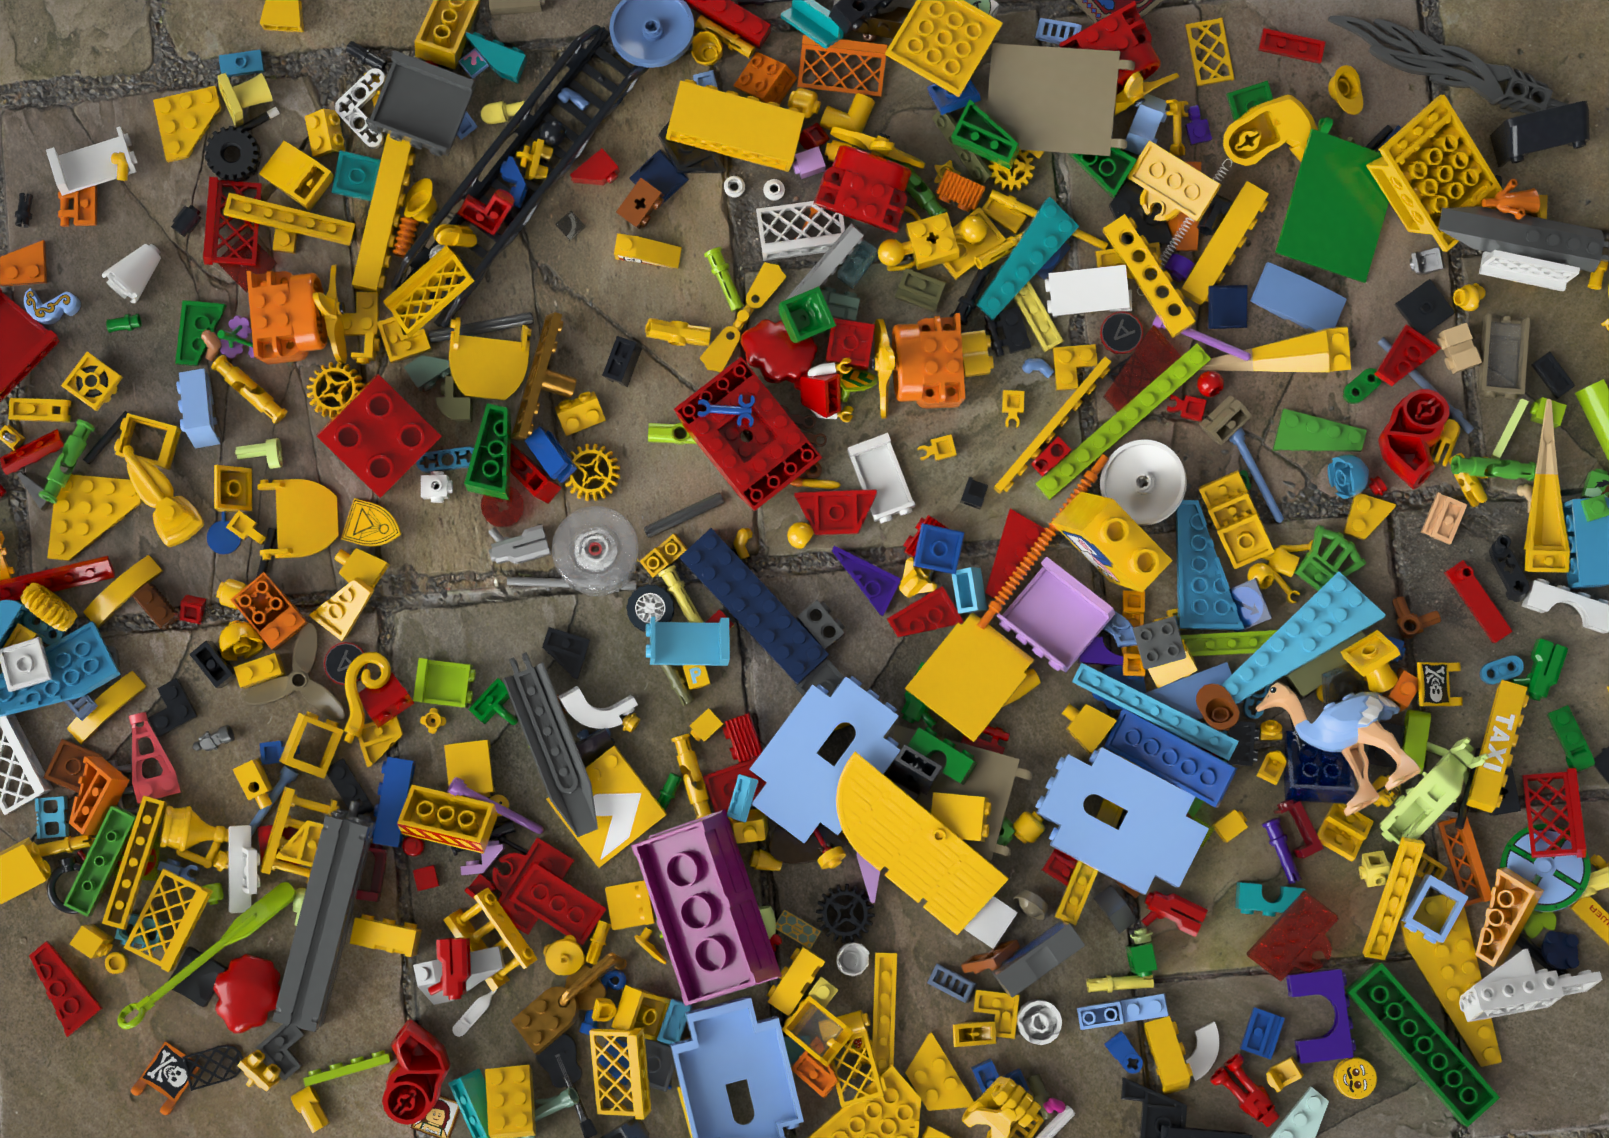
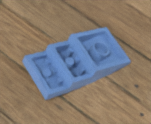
(1297, 298)
(1182, 693)

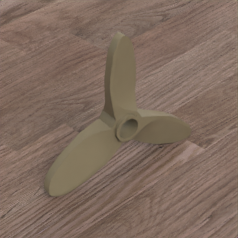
(302, 663)

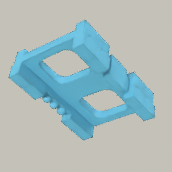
(60, 817)

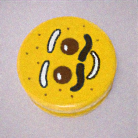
(1355, 1077)

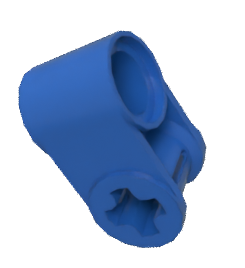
(1122, 1050)

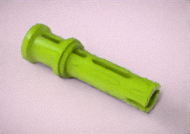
(720, 269)

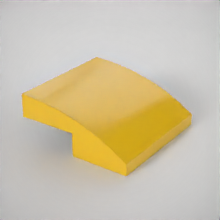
(1343, 832)

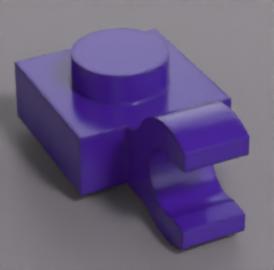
(1198, 129)

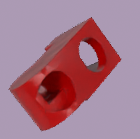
(1051, 456)

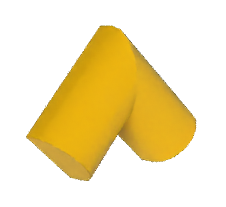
(854, 120)

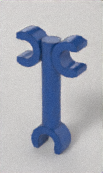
(743, 409)

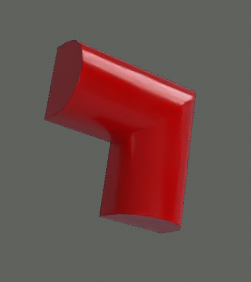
(487, 216)

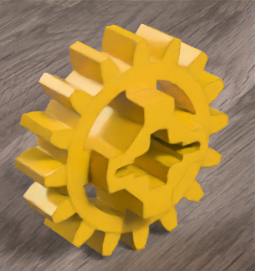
(1019, 169)

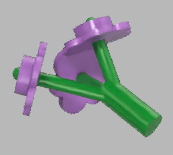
(230, 343)

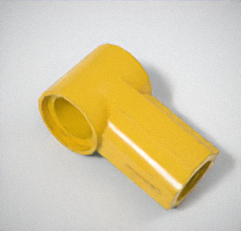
(307, 1103)

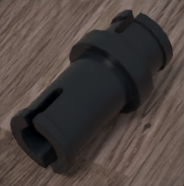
(24, 210)

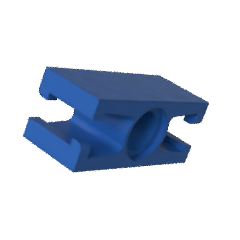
(550, 454)

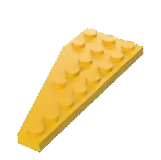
(1451, 971)

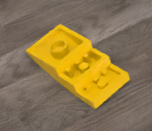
(1236, 519)

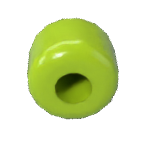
(217, 893)

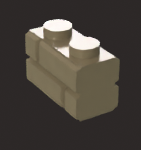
(1225, 420)

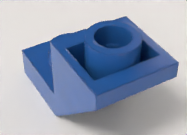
(512, 175)

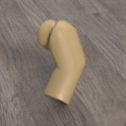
(1526, 491)

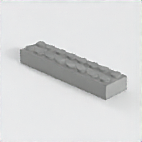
(830, 260)

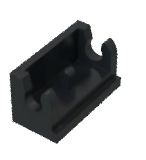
(622, 361)

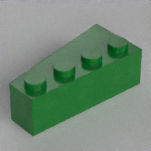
(1106, 171)

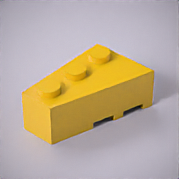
(386, 935)
(795, 980)

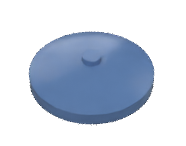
(652, 31)

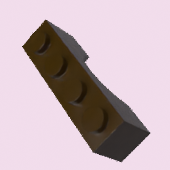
(883, 24)

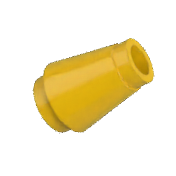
(764, 861)

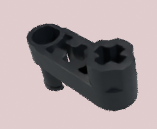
(1517, 579)

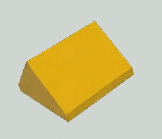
(232, 488)

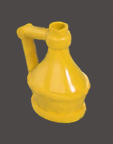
(184, 829)

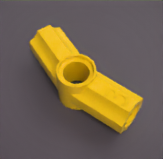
(678, 332)

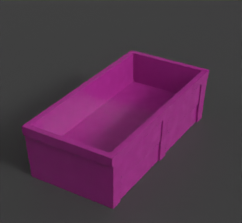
(706, 908)

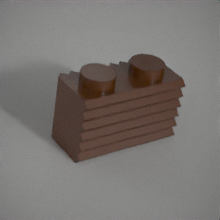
(156, 606)

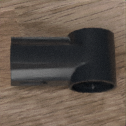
(1214, 214)

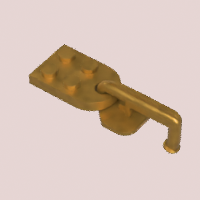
(547, 1019)

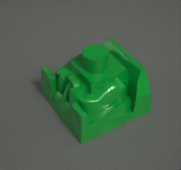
(806, 315)

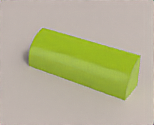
(1595, 405)

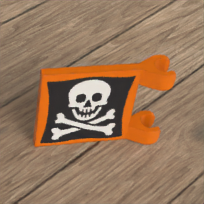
(166, 1075)

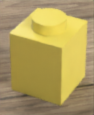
(823, 991)

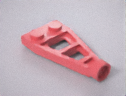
(157, 786)

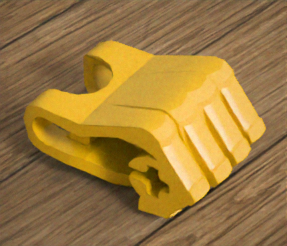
(1001, 1108)

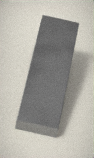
(34, 489)

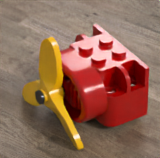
(1125, 33)
(866, 183)

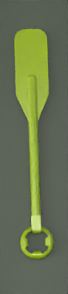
(241, 928)

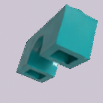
(1250, 898)

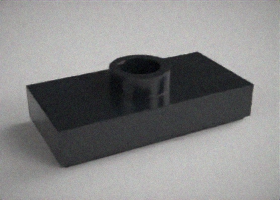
(1553, 375)

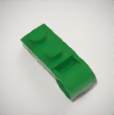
(1571, 738)

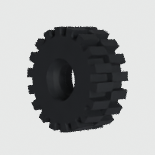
(244, 165)

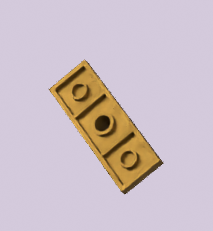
(542, 378)

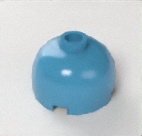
(1348, 475)

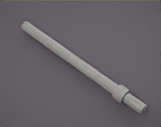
(552, 582)

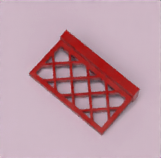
(213, 224)
(1573, 809)

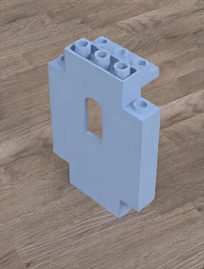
(802, 783)
(1153, 835)
(728, 1048)

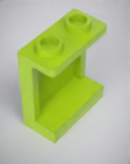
(444, 683)

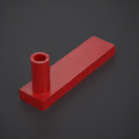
(1478, 601)

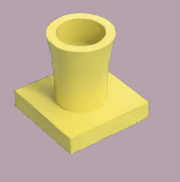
(243, 95)

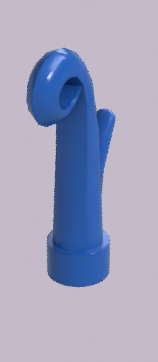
(588, 1023)

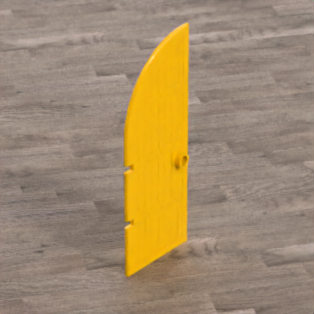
(914, 845)

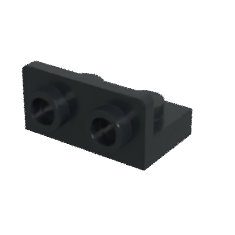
(1246, 735)

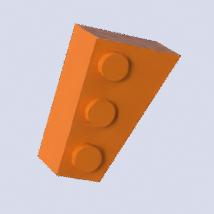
(99, 790)

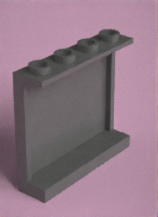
(421, 104)

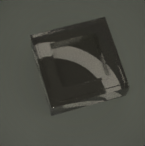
(570, 225)

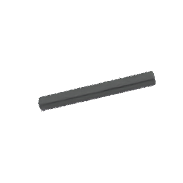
(483, 326)

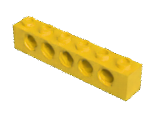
(1127, 226)

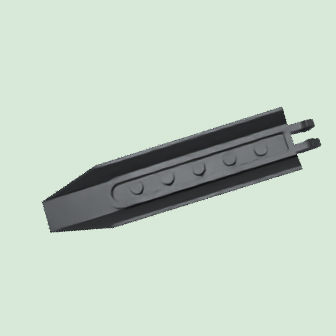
(1531, 236)
(552, 745)

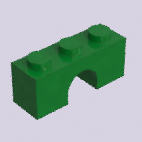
(958, 765)

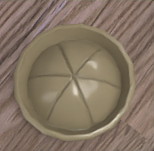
(1031, 905)

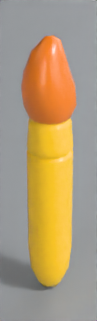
(815, 483)

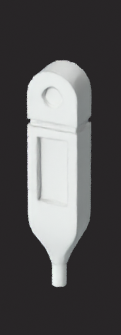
(472, 1014)

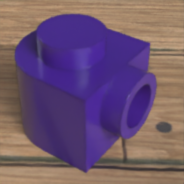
(1179, 267)

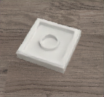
(25, 664)

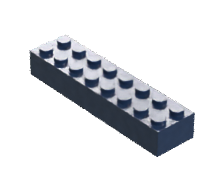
(754, 606)

